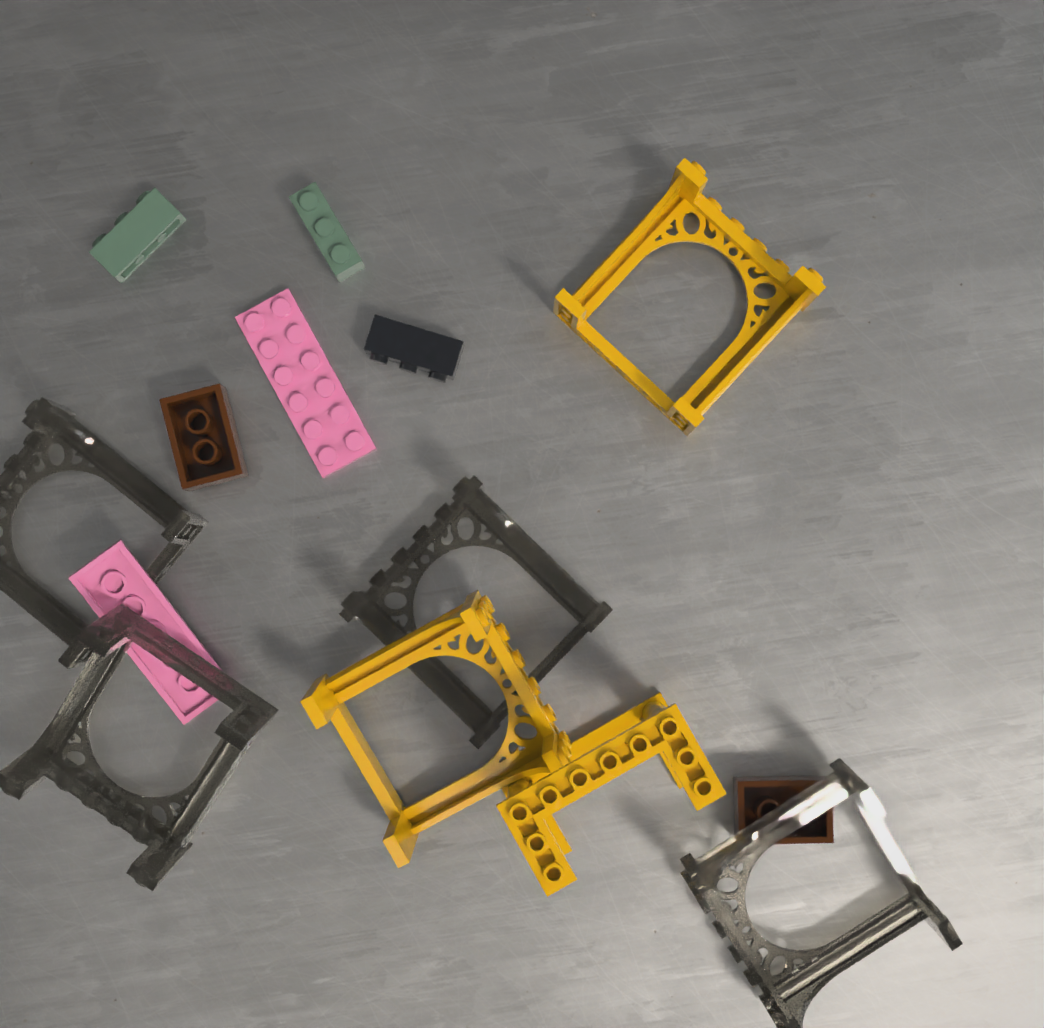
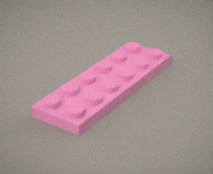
(305, 383)
(120, 579)

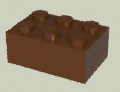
(203, 437)
(762, 794)

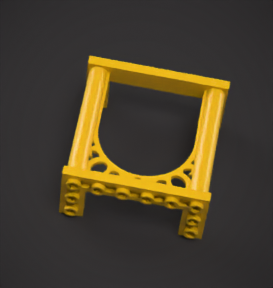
(681, 199)
(541, 754)
(595, 760)

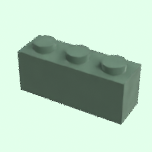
(327, 232)
(137, 234)

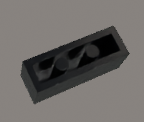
(413, 348)

